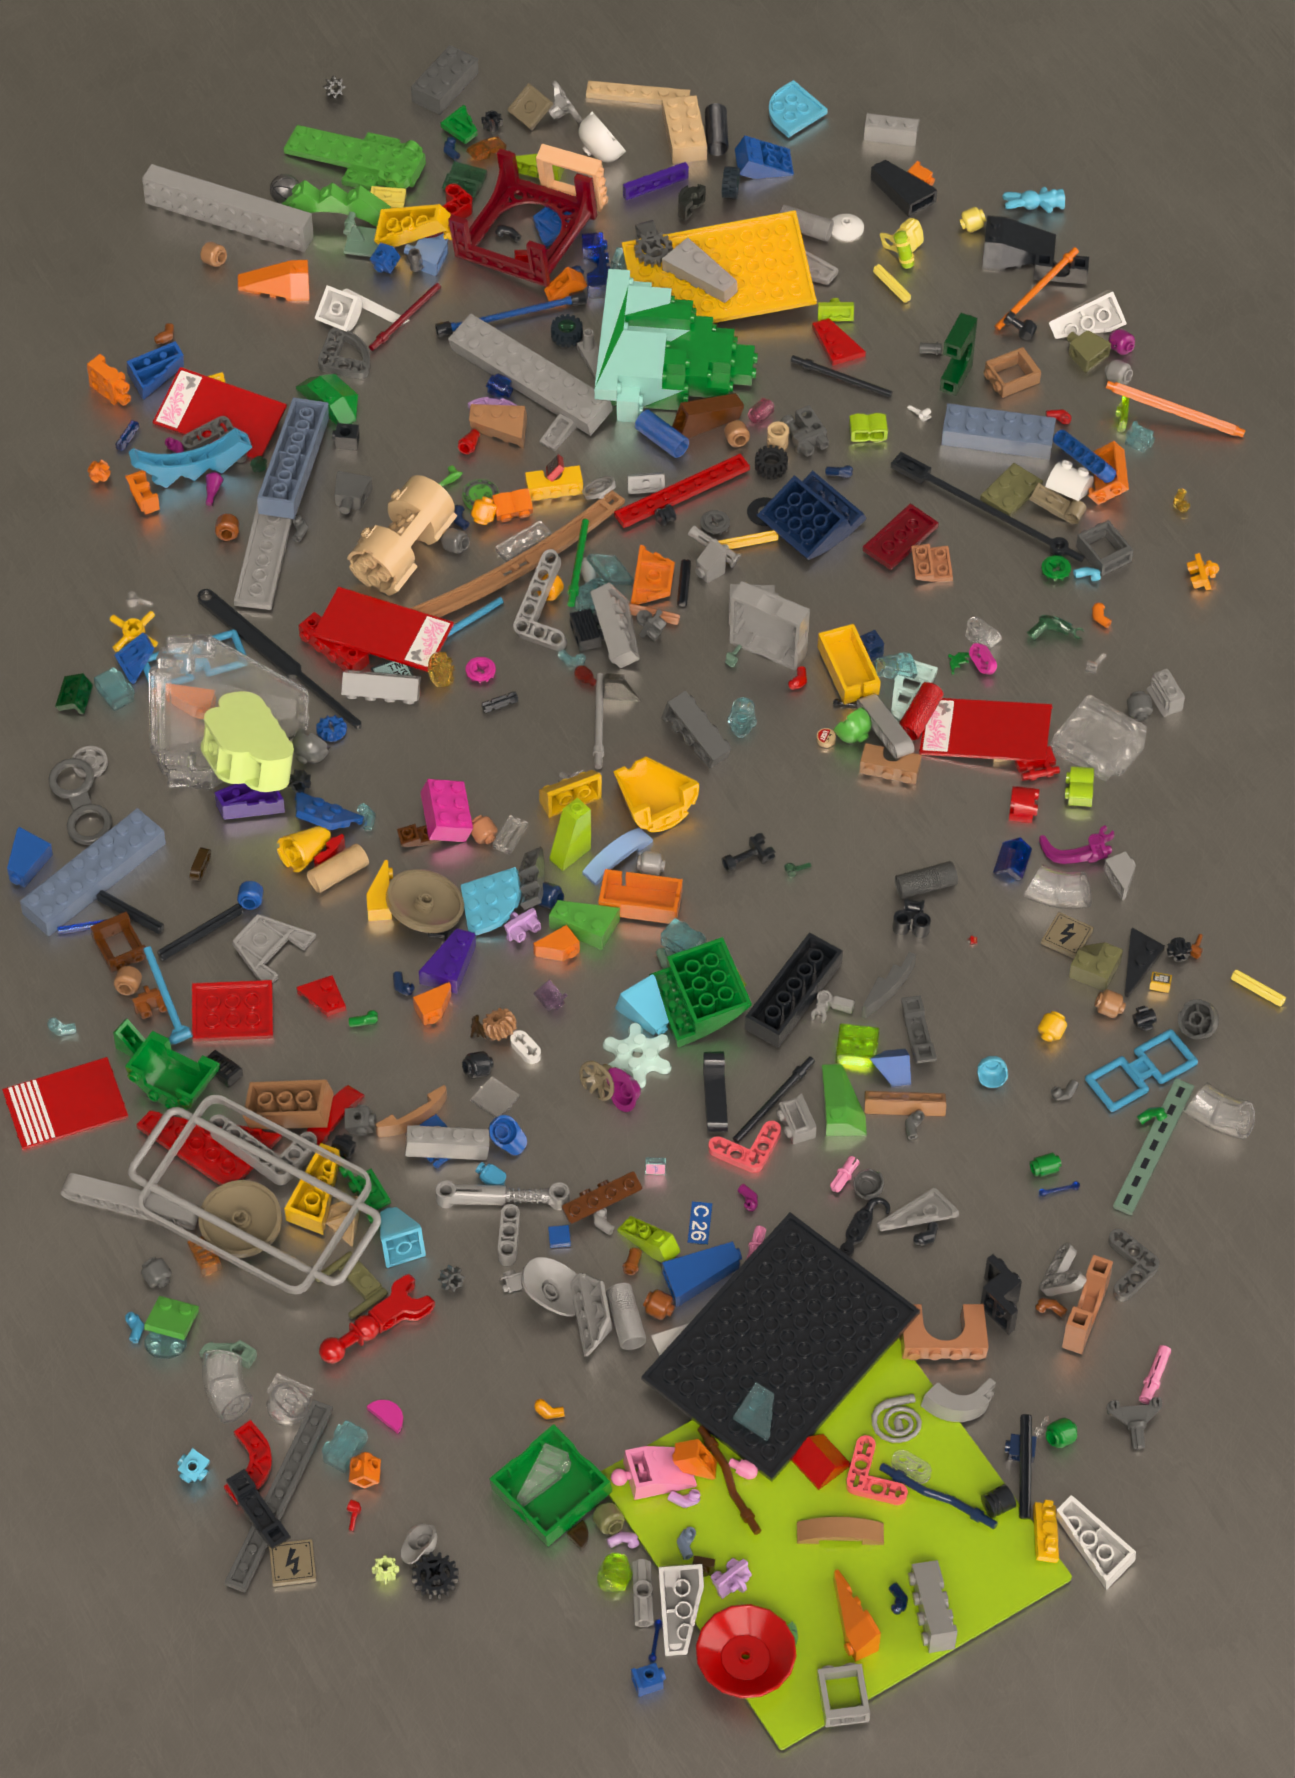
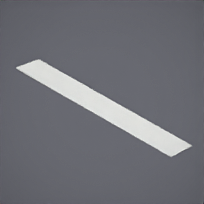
(376, 308)

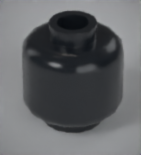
(477, 1064)

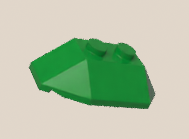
(337, 393)

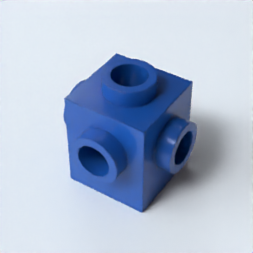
(385, 258)

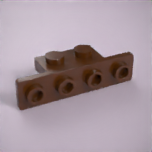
(602, 1197)

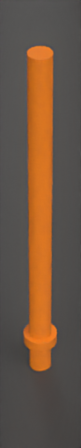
(1067, 258)

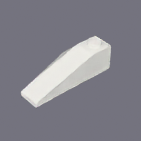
(1094, 315)

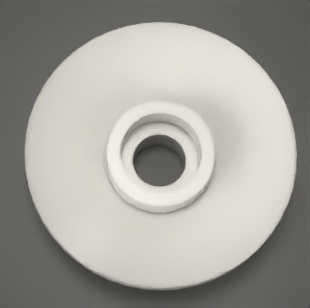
(847, 227)

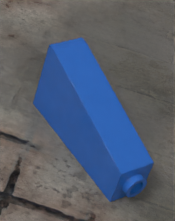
(699, 1271)

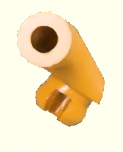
(547, 1411)

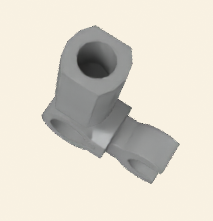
(826, 1000)

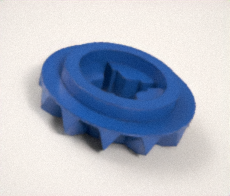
(326, 733)

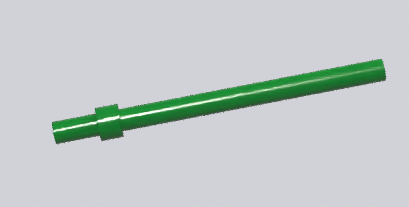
(573, 589)

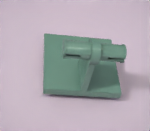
(359, 239)

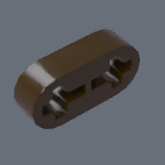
(200, 864)

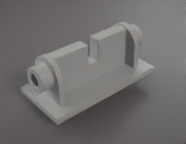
(512, 1281)

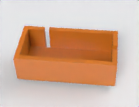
(643, 896)

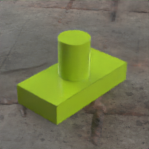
(836, 310)

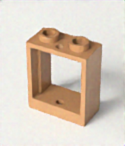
(1010, 359)

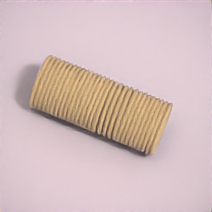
(333, 870)

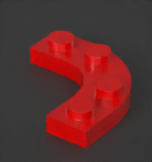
(259, 1453)

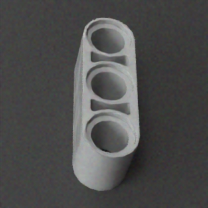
(510, 1243)

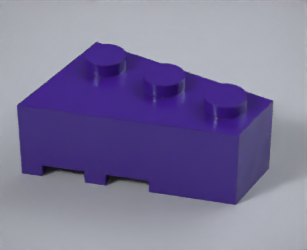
(242, 801)

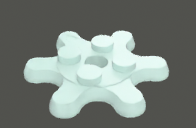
(638, 1042)

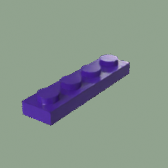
(655, 181)

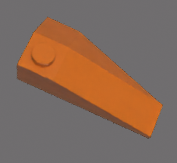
(283, 279)

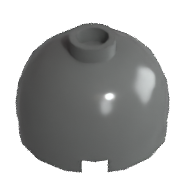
(309, 747)
(1198, 1019)

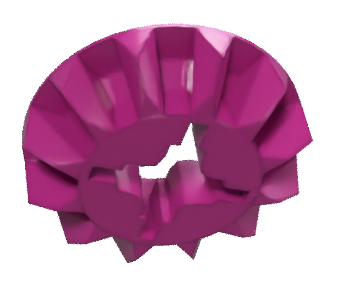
(482, 663)

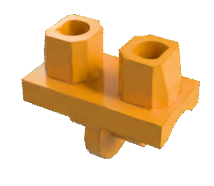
(1201, 579)

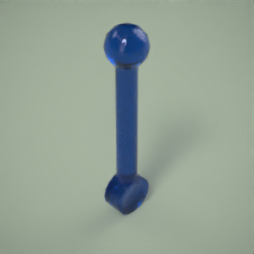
(1075, 1186)
(657, 1625)

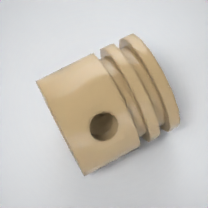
(778, 435)

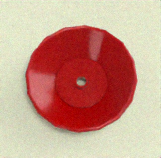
(749, 1632)

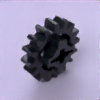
(431, 1567)

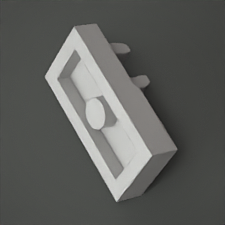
(645, 482)

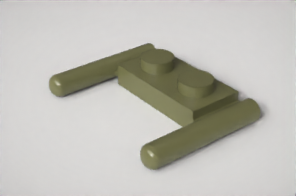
(361, 1281)

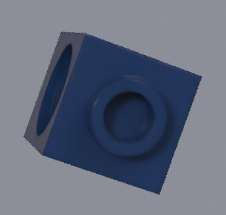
(873, 644)
(1012, 1447)

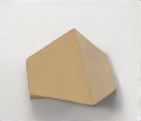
(336, 1216)

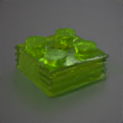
(853, 1035)

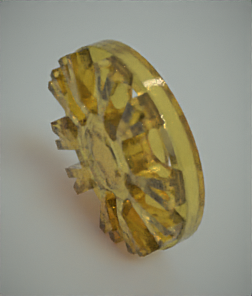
(442, 669)

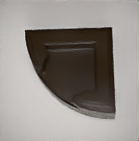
(579, 1535)

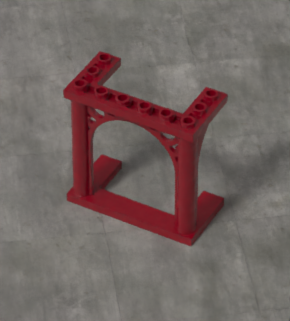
(509, 184)

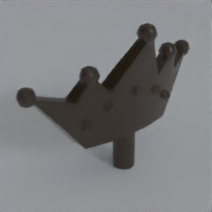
(477, 1027)

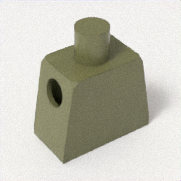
(1088, 349)

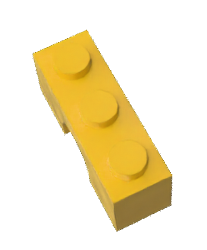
(542, 488)

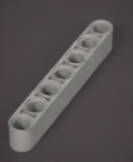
(124, 1200)

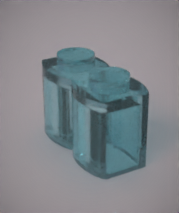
(114, 688)

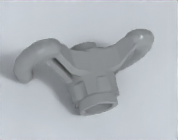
(562, 104)

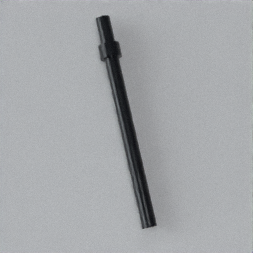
(809, 364)
(797, 1074)

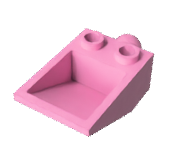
(655, 1472)

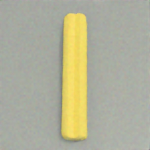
(892, 283)
(1258, 987)

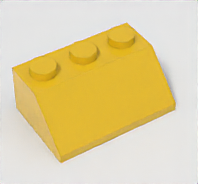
(584, 786)

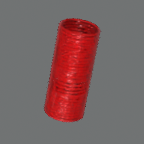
(921, 709)

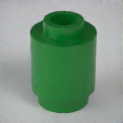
(1045, 1165)

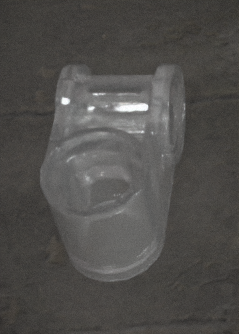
(983, 634)

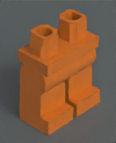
(108, 381)

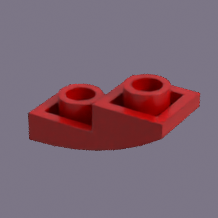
(333, 847)

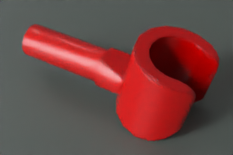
(355, 1508)

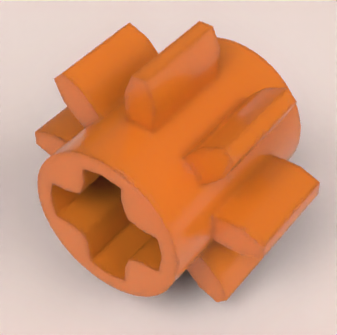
(99, 471)

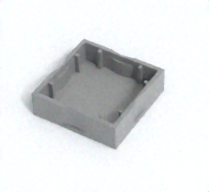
(769, 625)

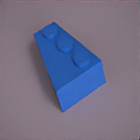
(155, 368)

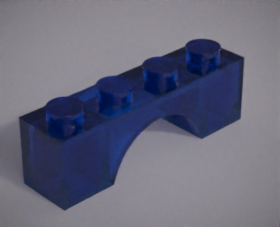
(594, 250)

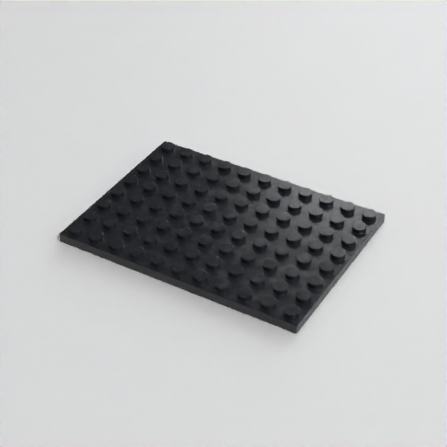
(795, 1323)

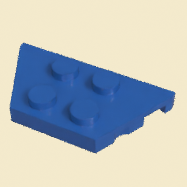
(548, 225)
(323, 813)

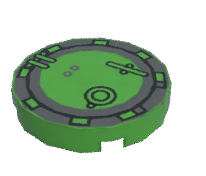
(476, 490)

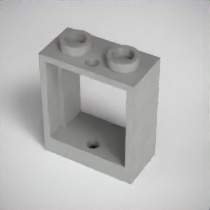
(848, 1715)

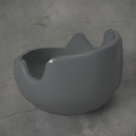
(868, 1184)

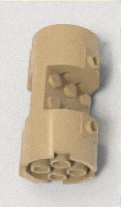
(385, 554)

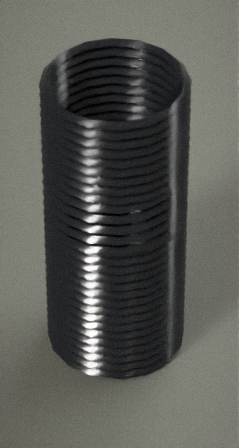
(716, 129)

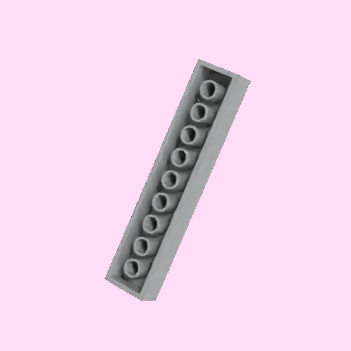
(228, 208)
(530, 373)

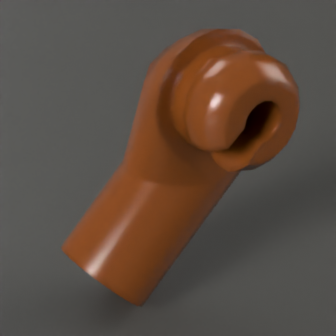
(165, 336)

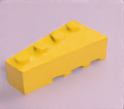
(410, 224)
(308, 1204)

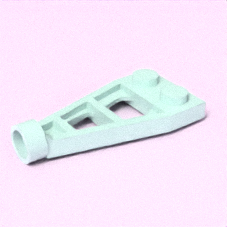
(925, 672)

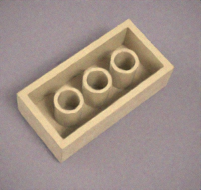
(684, 129)

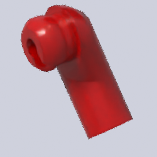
(1060, 415)

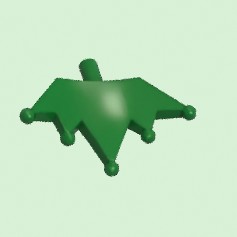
(958, 659)

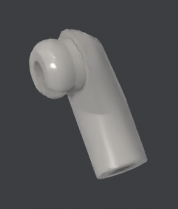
(600, 1221)

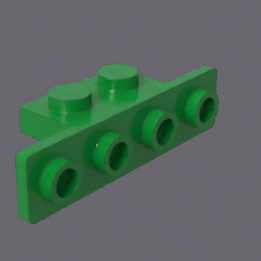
(377, 1198)

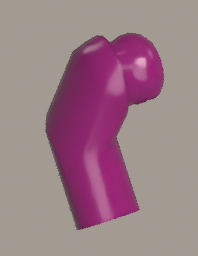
(174, 445)

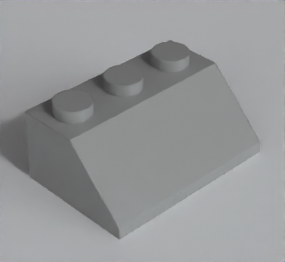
(891, 129)

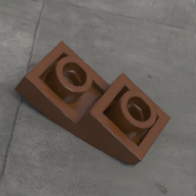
(414, 836)

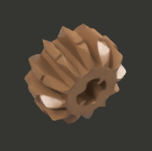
(499, 1024)

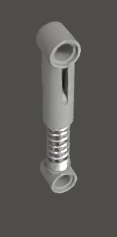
(499, 1195)

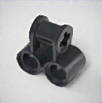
(912, 918)

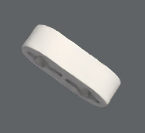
(528, 1044)

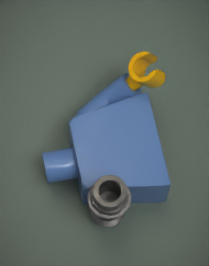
(429, 253)

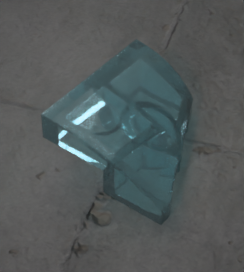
(896, 664)

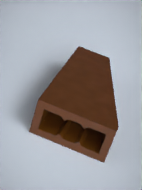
(706, 414)

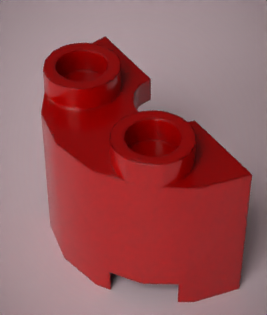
(1022, 804)

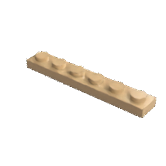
(632, 93)

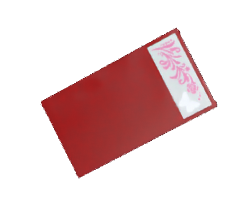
(200, 399)
(382, 628)
(988, 730)

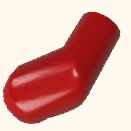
(800, 680)

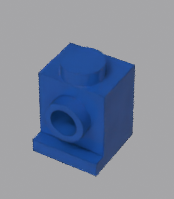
(648, 1685)

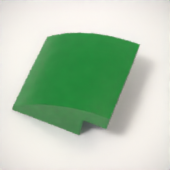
(701, 991)

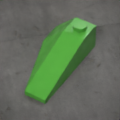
(841, 1106)

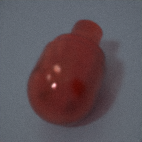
(584, 675)

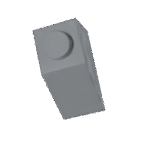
(711, 562)
(1120, 872)

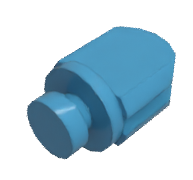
(491, 1174)

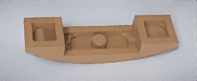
(391, 1126)
(840, 1529)

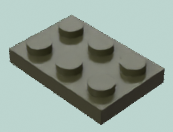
(1011, 489)

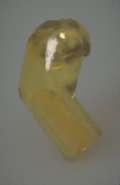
(1179, 501)

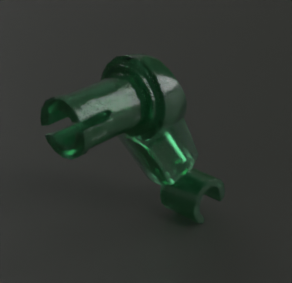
(1052, 623)

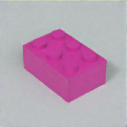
(446, 810)

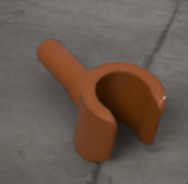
(1196, 950)

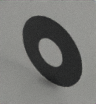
(753, 507)

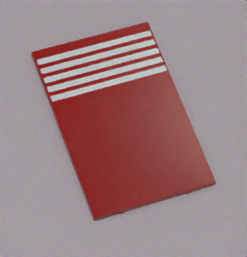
(65, 1103)

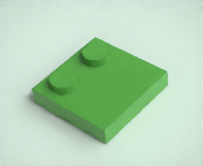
(171, 1317)

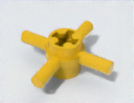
(131, 629)

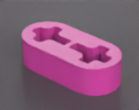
(980, 661)

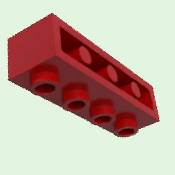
(343, 656)

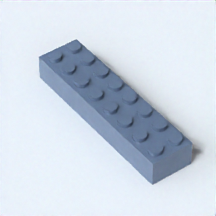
(293, 458)
(91, 871)

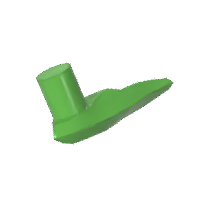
(453, 476)

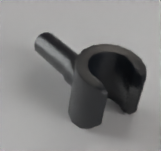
(446, 934)

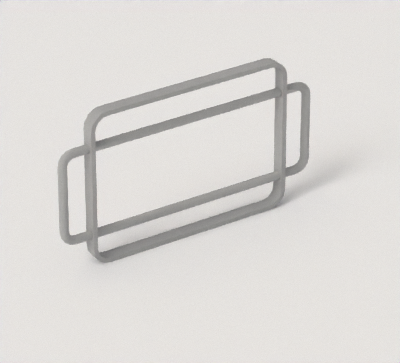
(195, 1119)

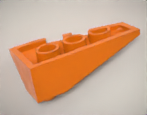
(858, 1626)

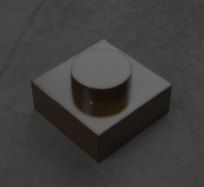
(707, 1563)

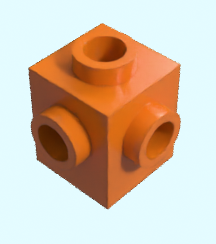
(365, 1470)

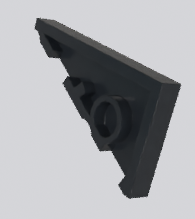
(1141, 957)

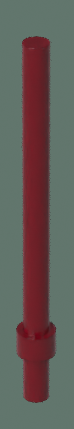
(383, 337)

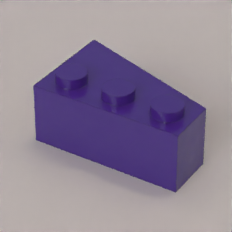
(449, 961)

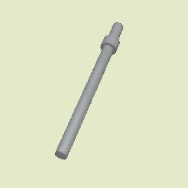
(598, 749)

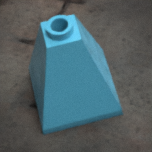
(644, 1006)
(400, 1237)

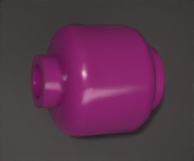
(1122, 341)

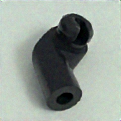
(510, 231)

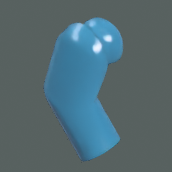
(136, 1325)

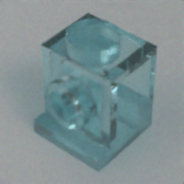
(1139, 437)

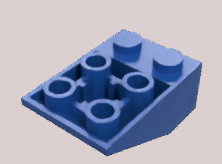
(762, 159)

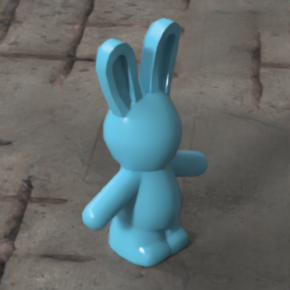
(1031, 199)

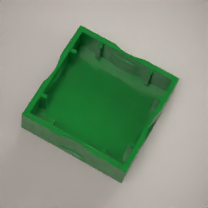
(563, 1502)

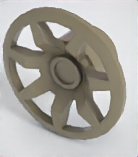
(598, 1078)

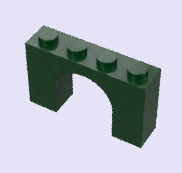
(960, 347)

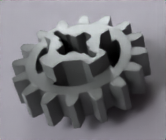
(652, 247)

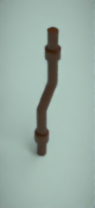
(745, 1513)

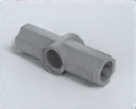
(642, 1603)

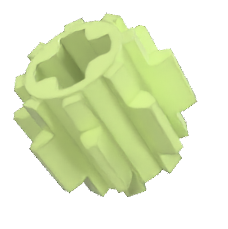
(383, 1563)

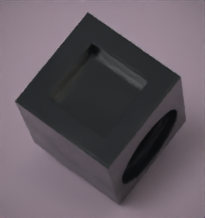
(346, 436)

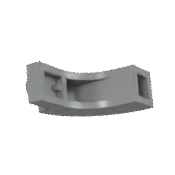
(956, 1407)

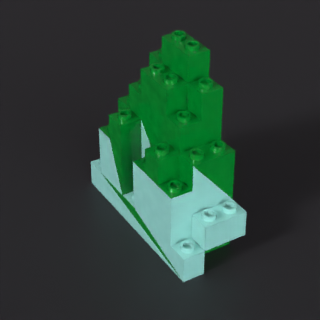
(661, 352)

